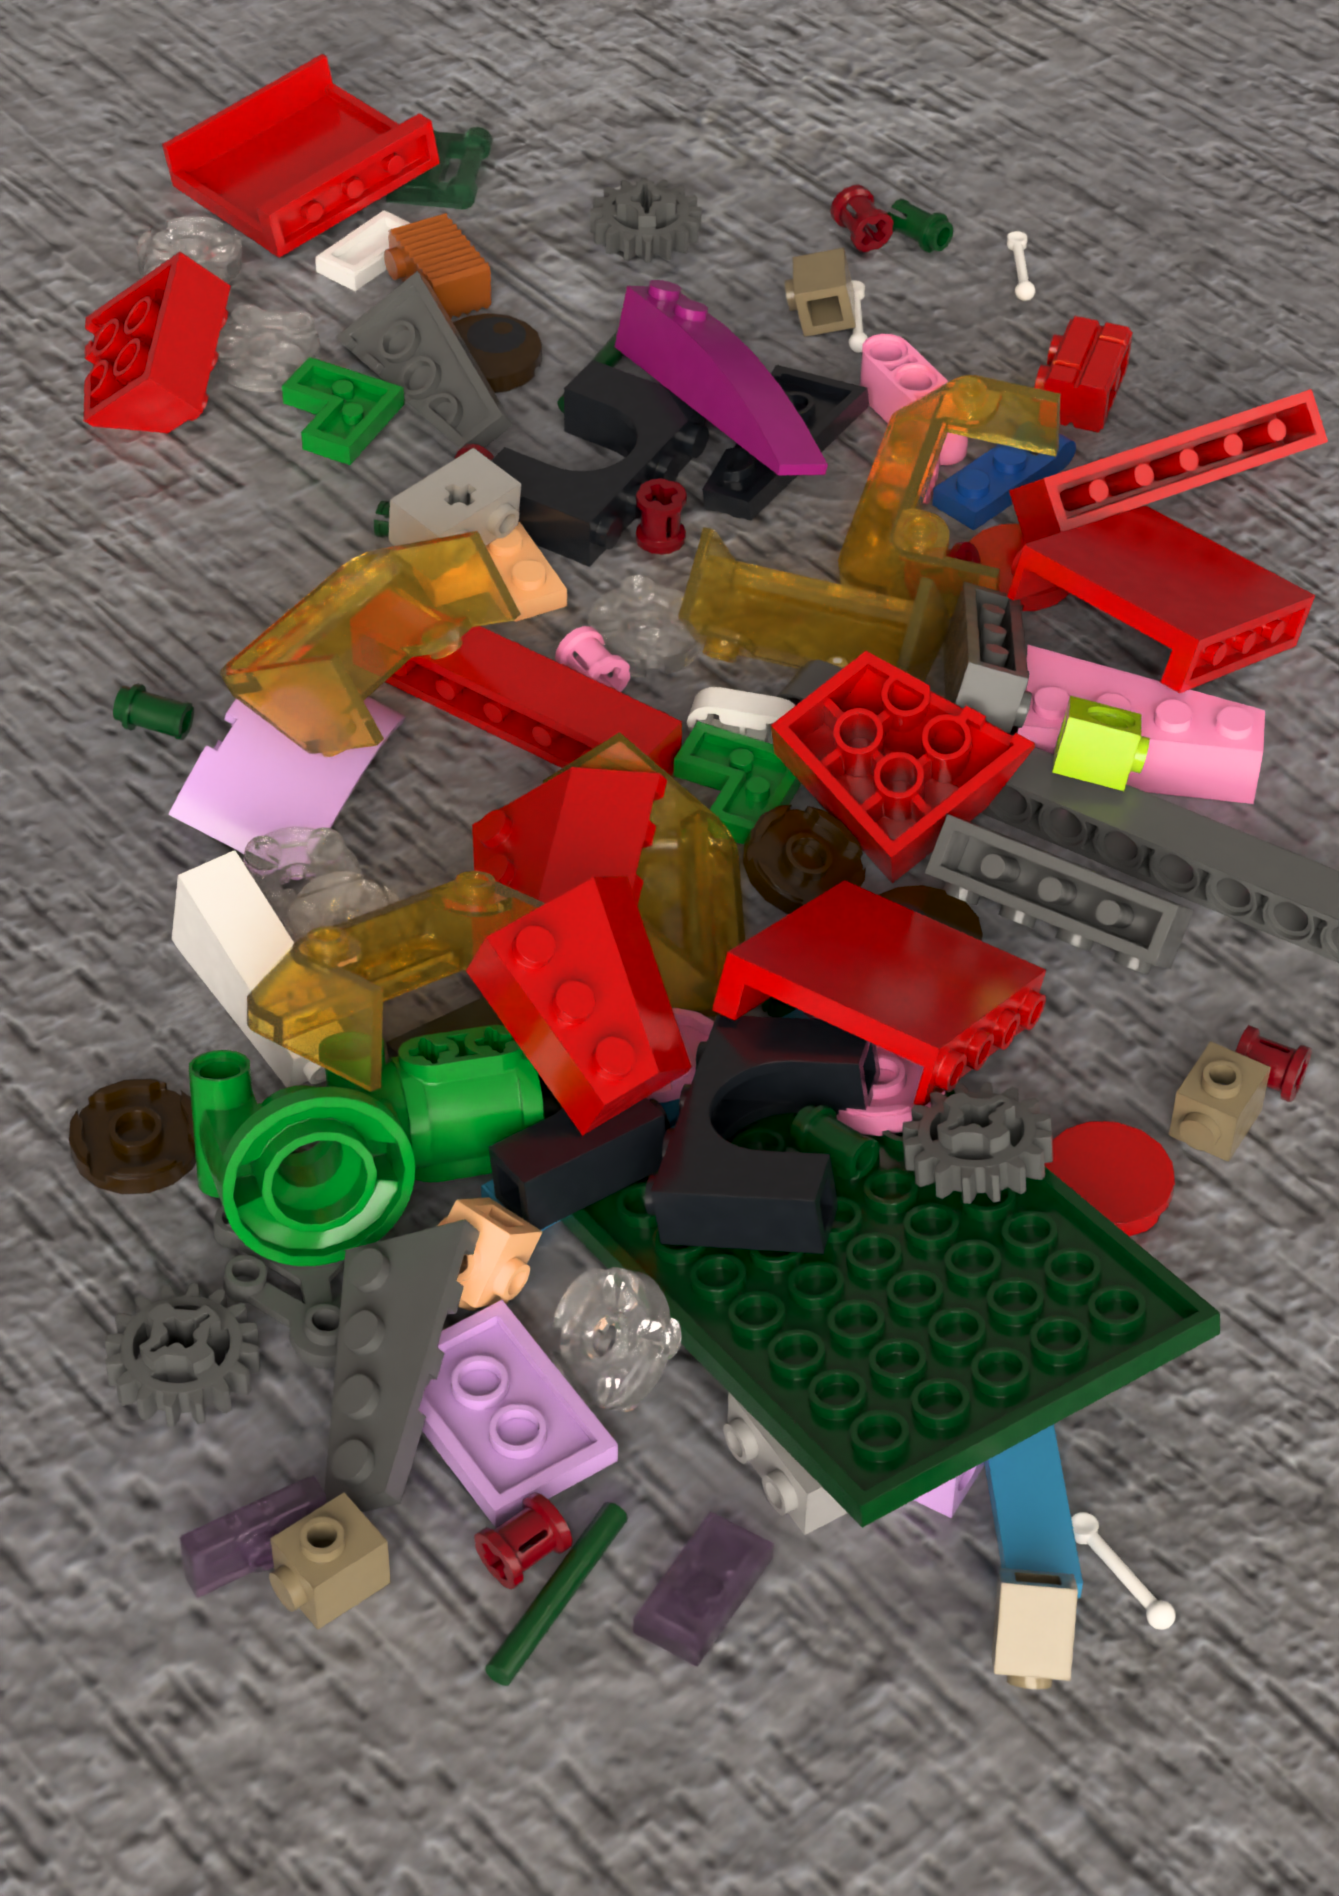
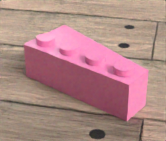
(1196, 740)

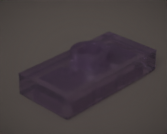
(241, 1539)
(703, 1588)

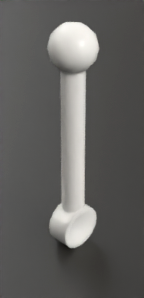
(1018, 242)
(858, 337)
(1159, 1612)

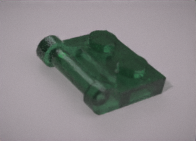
(461, 190)

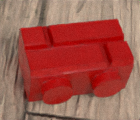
(1086, 370)

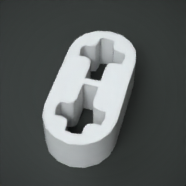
(738, 711)

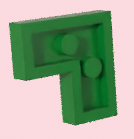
(346, 405)
(742, 769)

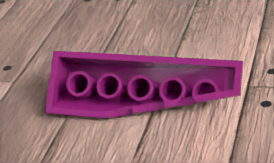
(715, 376)

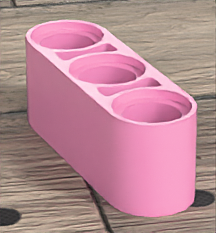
(898, 376)

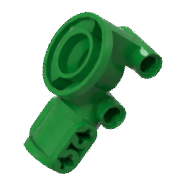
(426, 1123)

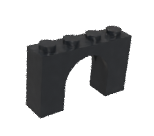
(588, 510)
(550, 1165)
(743, 1196)

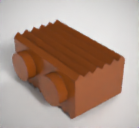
(444, 260)

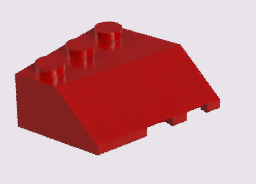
(155, 349)
(894, 759)
(570, 831)
(585, 1000)

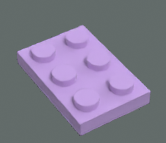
(509, 1416)

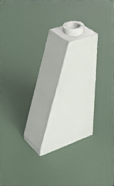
(232, 943)

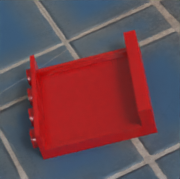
(297, 158)
(1173, 587)
(888, 982)

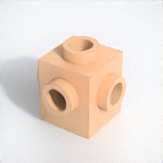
(500, 1256)

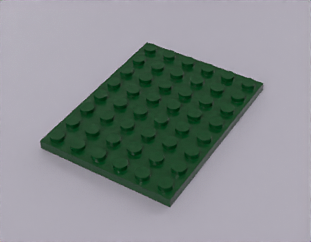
(920, 1327)

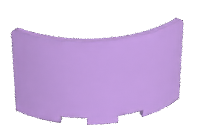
(268, 782)

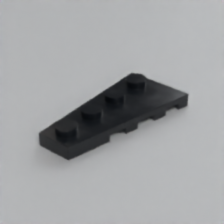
(827, 406)

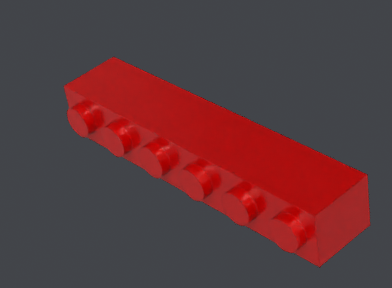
(1168, 466)
(536, 701)

